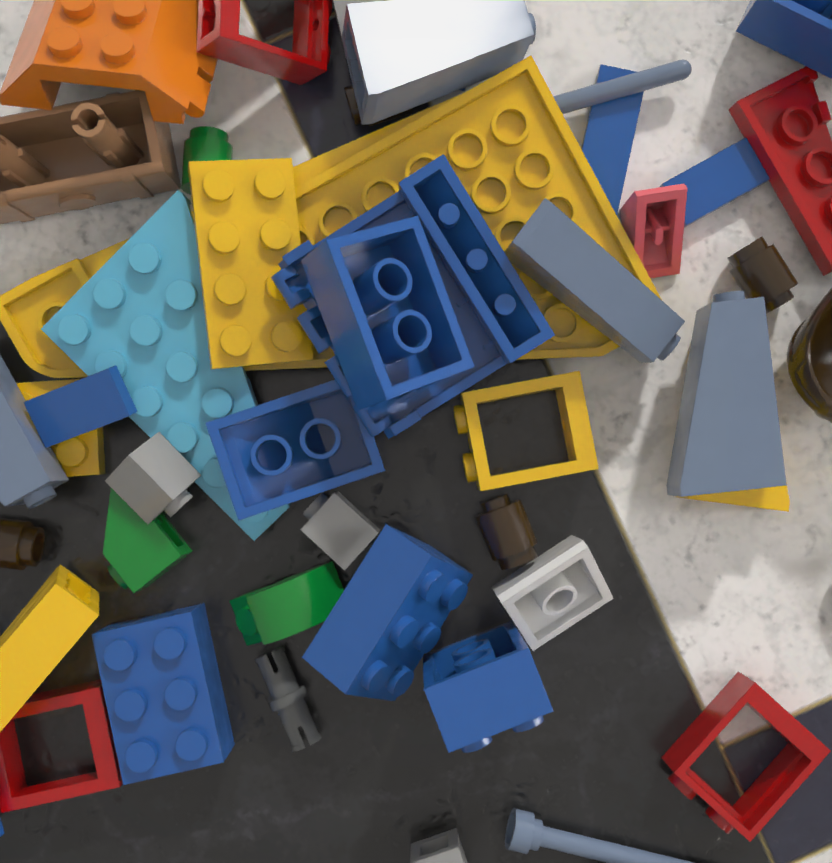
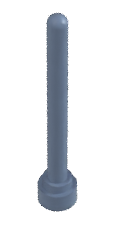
(623, 86)
(528, 833)

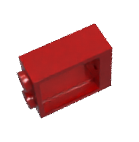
(310, 54)
(13, 784)
(773, 785)

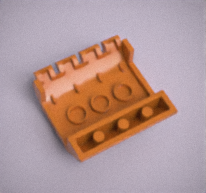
(114, 46)

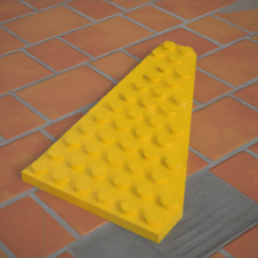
(505, 149)

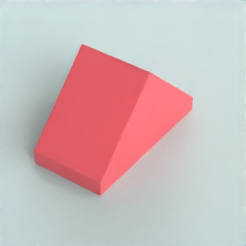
(656, 227)

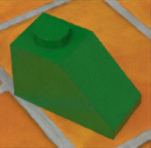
(139, 550)

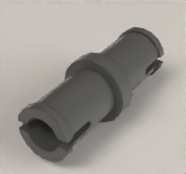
(288, 699)

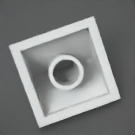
(553, 591)

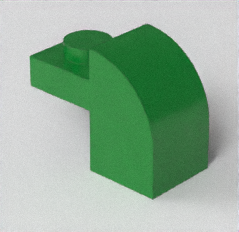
(287, 605)

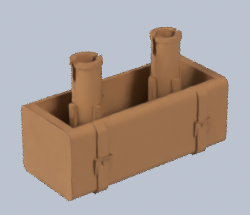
(83, 156)

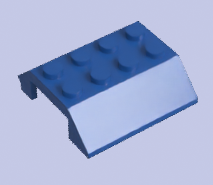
(482, 285)

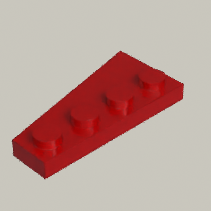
(795, 149)

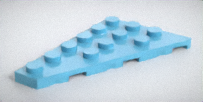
(151, 324)

